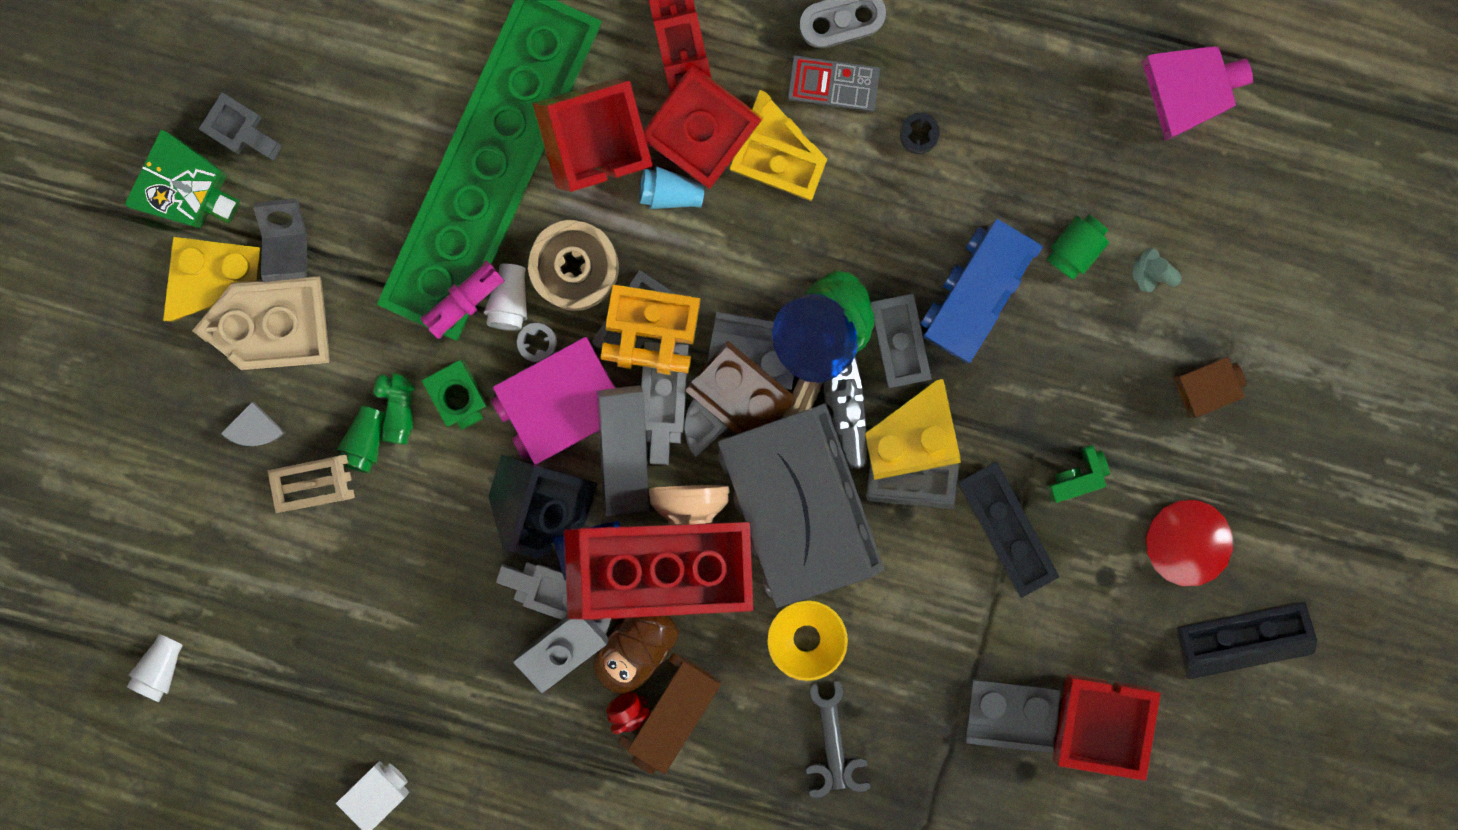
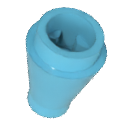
(669, 190)

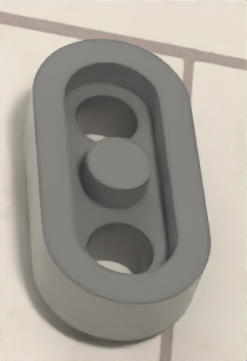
(841, 20)

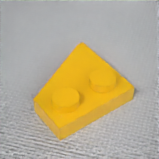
(779, 153)
(203, 272)
(915, 436)

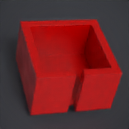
(591, 131)
(1106, 727)

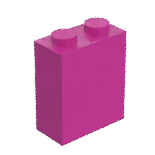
(554, 401)

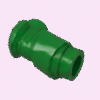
(398, 412)

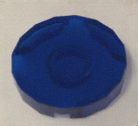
(814, 338)

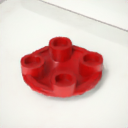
(1189, 543)

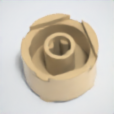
(549, 258)

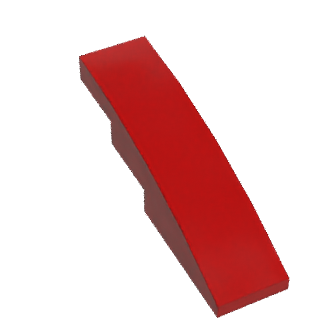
(678, 38)

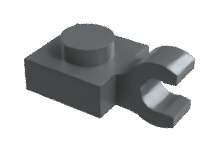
(236, 126)

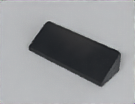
(1247, 640)

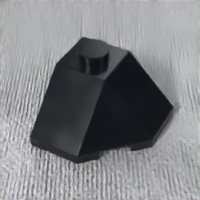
(536, 505)

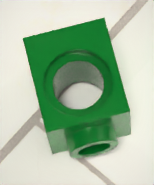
(438, 386)

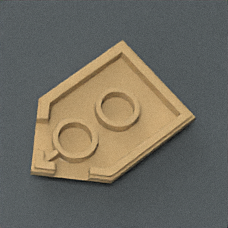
(269, 324)

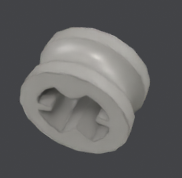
(533, 329)

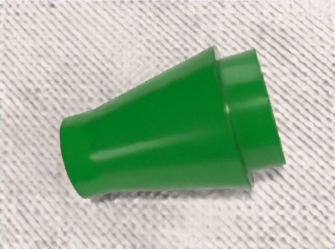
(362, 440)

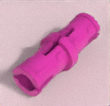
(462, 299)

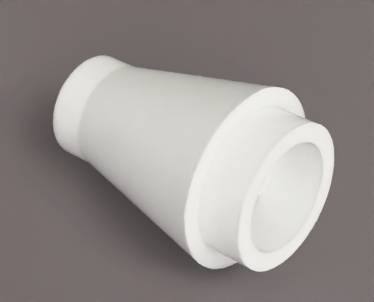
(508, 301)
(155, 669)

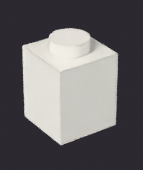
(374, 796)

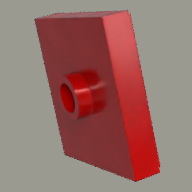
(701, 127)

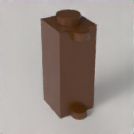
(672, 717)

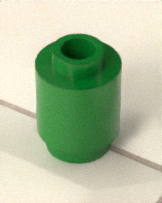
(1078, 246)

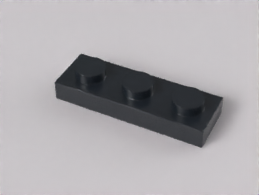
(1008, 529)

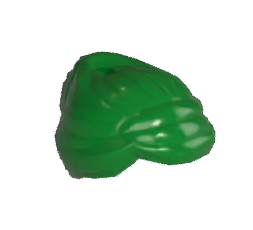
(853, 297)

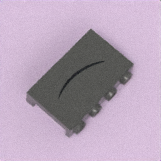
(800, 506)

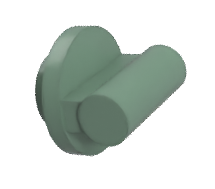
(1151, 268)

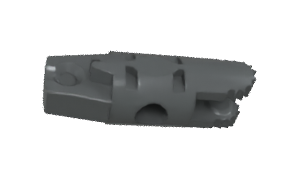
(846, 408)

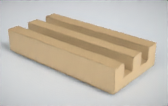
(338, 478)

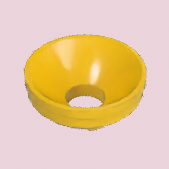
(807, 664)

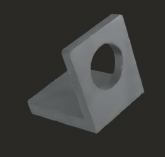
(282, 245)

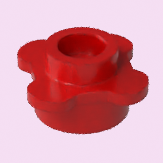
(627, 712)

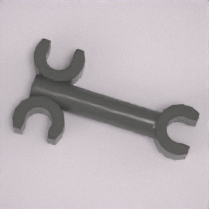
(837, 774)

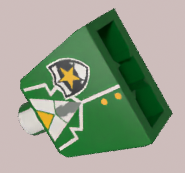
(181, 185)

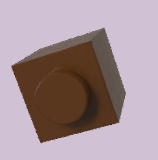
(1210, 386)

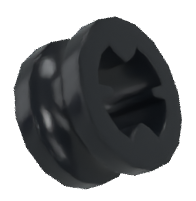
(932, 136)

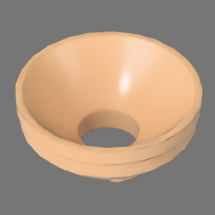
(689, 503)

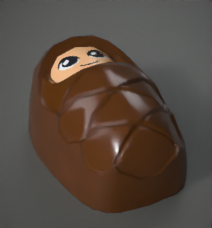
(634, 651)

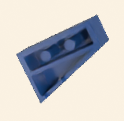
(979, 289)

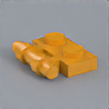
(655, 316)

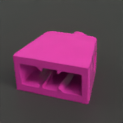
(1192, 86)

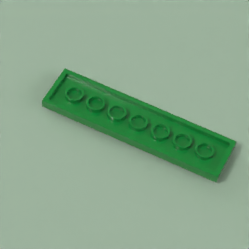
(489, 157)

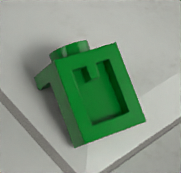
(1073, 483)

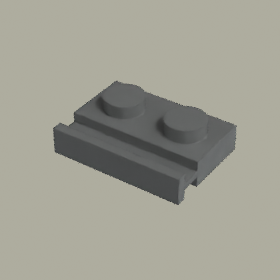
(754, 340)
(1012, 715)

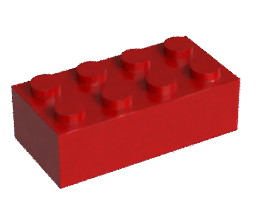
(658, 570)

